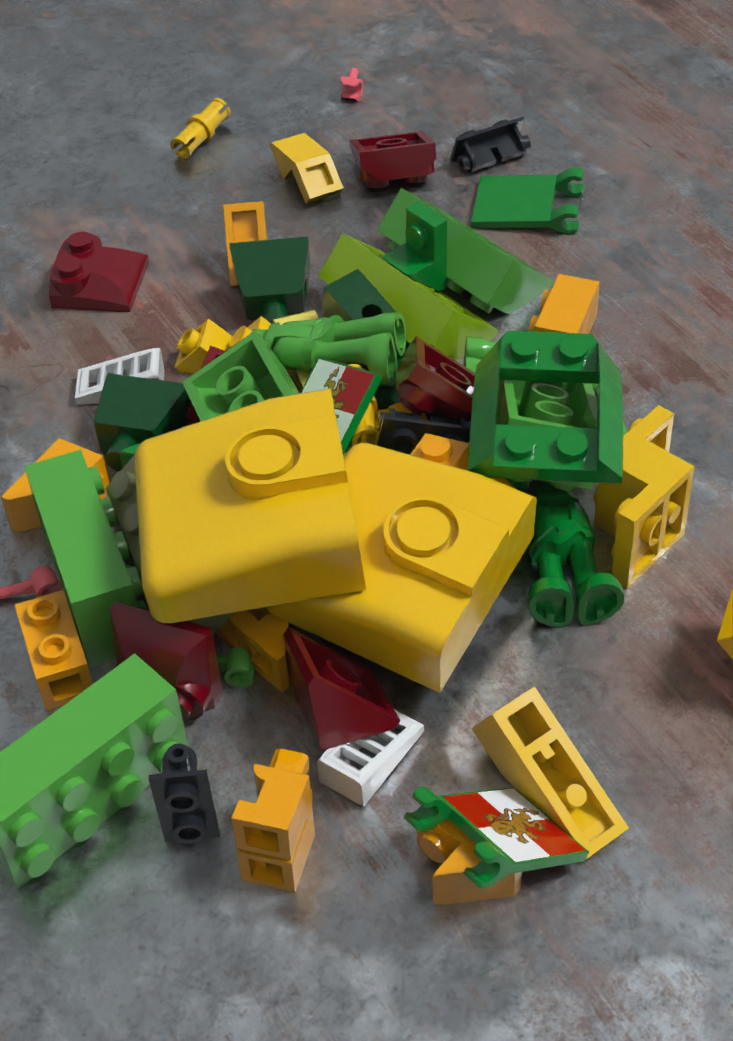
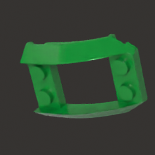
(545, 450)

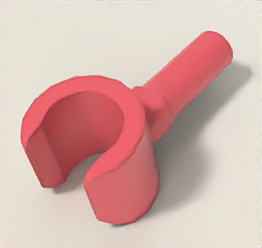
(352, 86)
(42, 583)

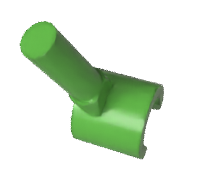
(237, 667)

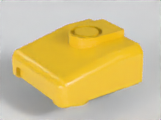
(246, 511)
(431, 559)

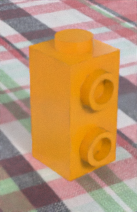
(568, 306)
(54, 648)

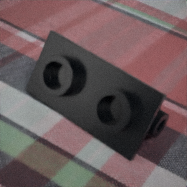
(475, 148)
(404, 430)
(184, 797)

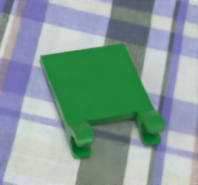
(527, 201)

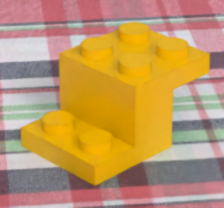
(652, 502)

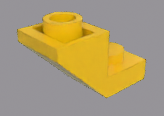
(309, 164)
(195, 343)

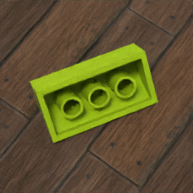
(425, 310)

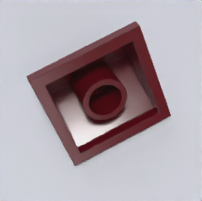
(336, 693)

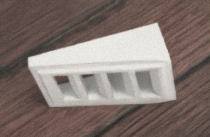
(139, 364)
(362, 784)

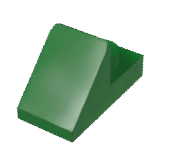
(425, 248)

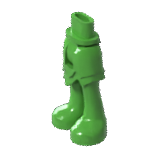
(364, 341)

